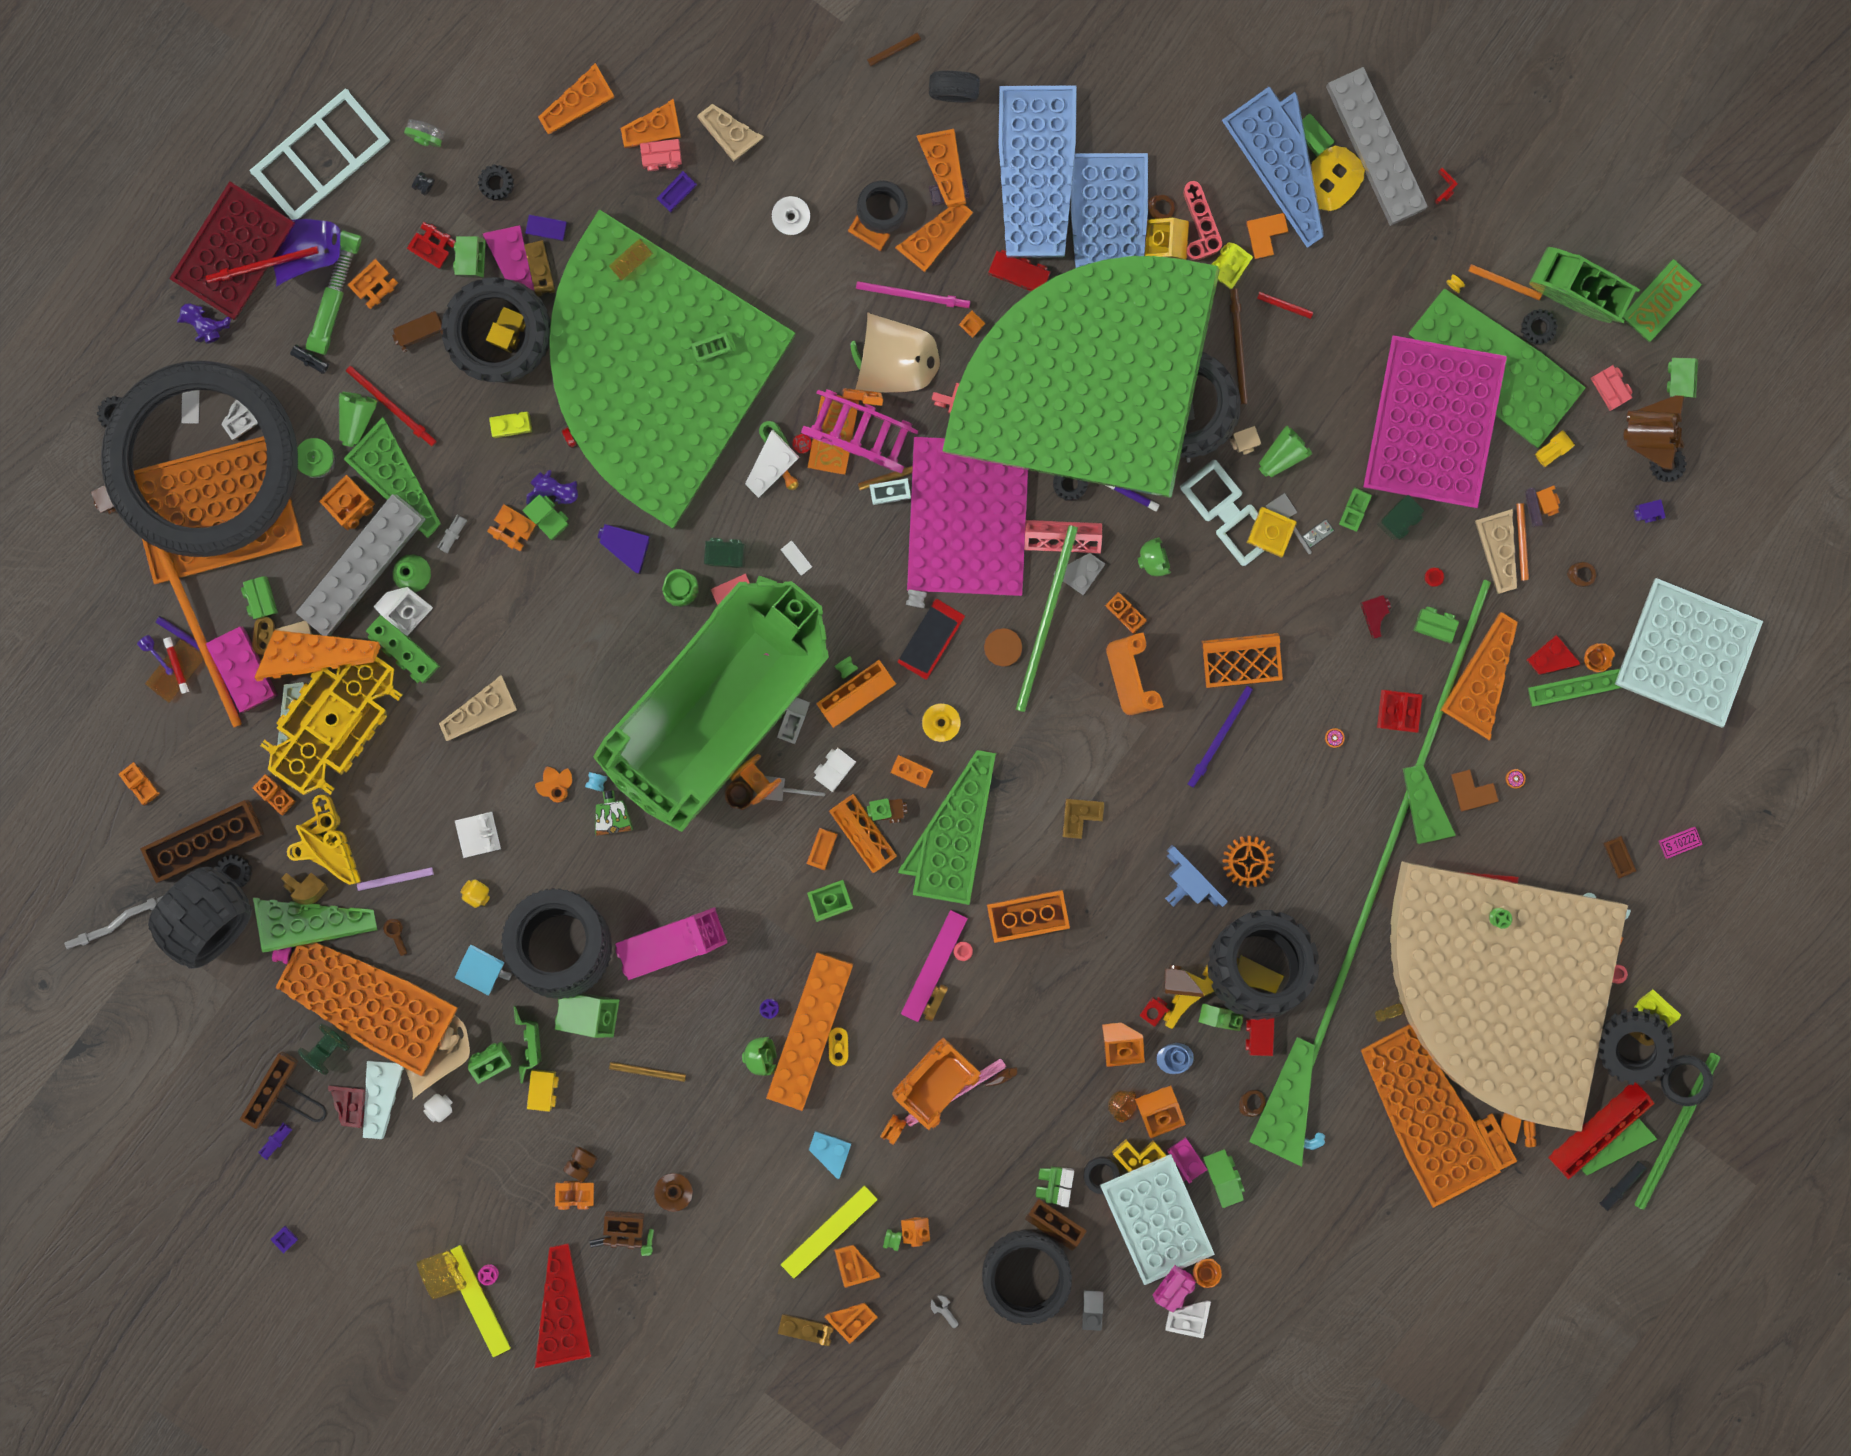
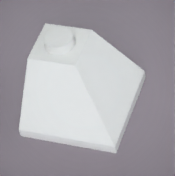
(403, 609)

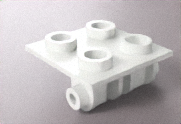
(477, 834)

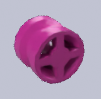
(282, 955)
(485, 1277)

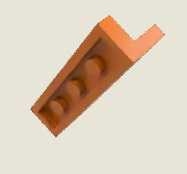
(860, 835)

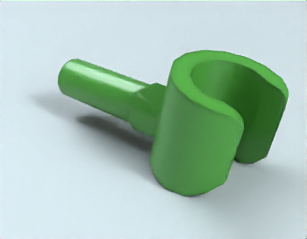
(647, 1250)

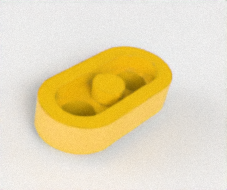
(838, 1046)

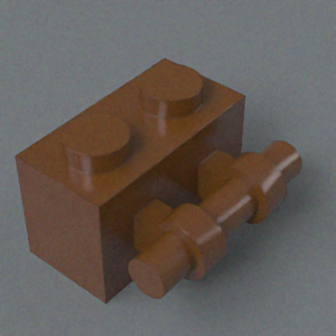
(623, 1225)

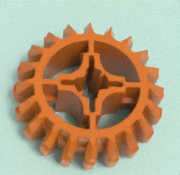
(1248, 870)

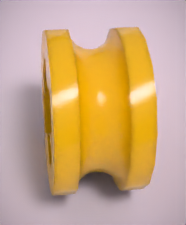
(1455, 283)

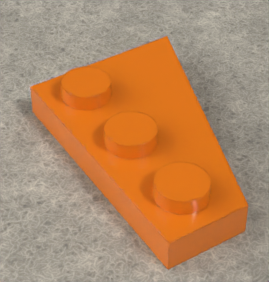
(653, 127)

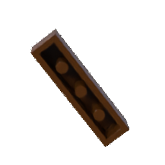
(269, 1090)

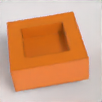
(972, 324)

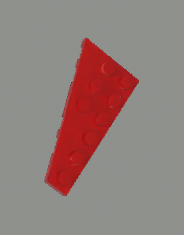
(562, 1320)

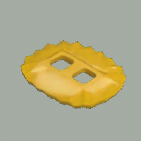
(1344, 187)

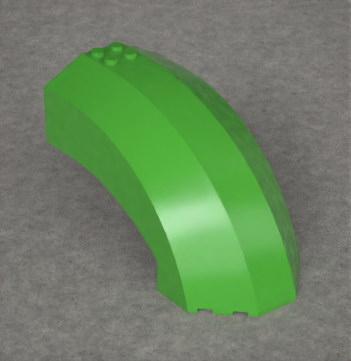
(716, 700)

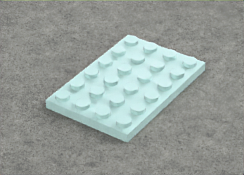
(1157, 1219)

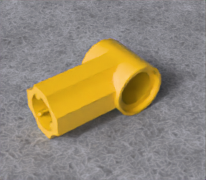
(1558, 446)

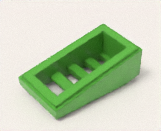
(729, 342)

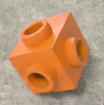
(915, 1231)

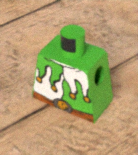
(612, 816)

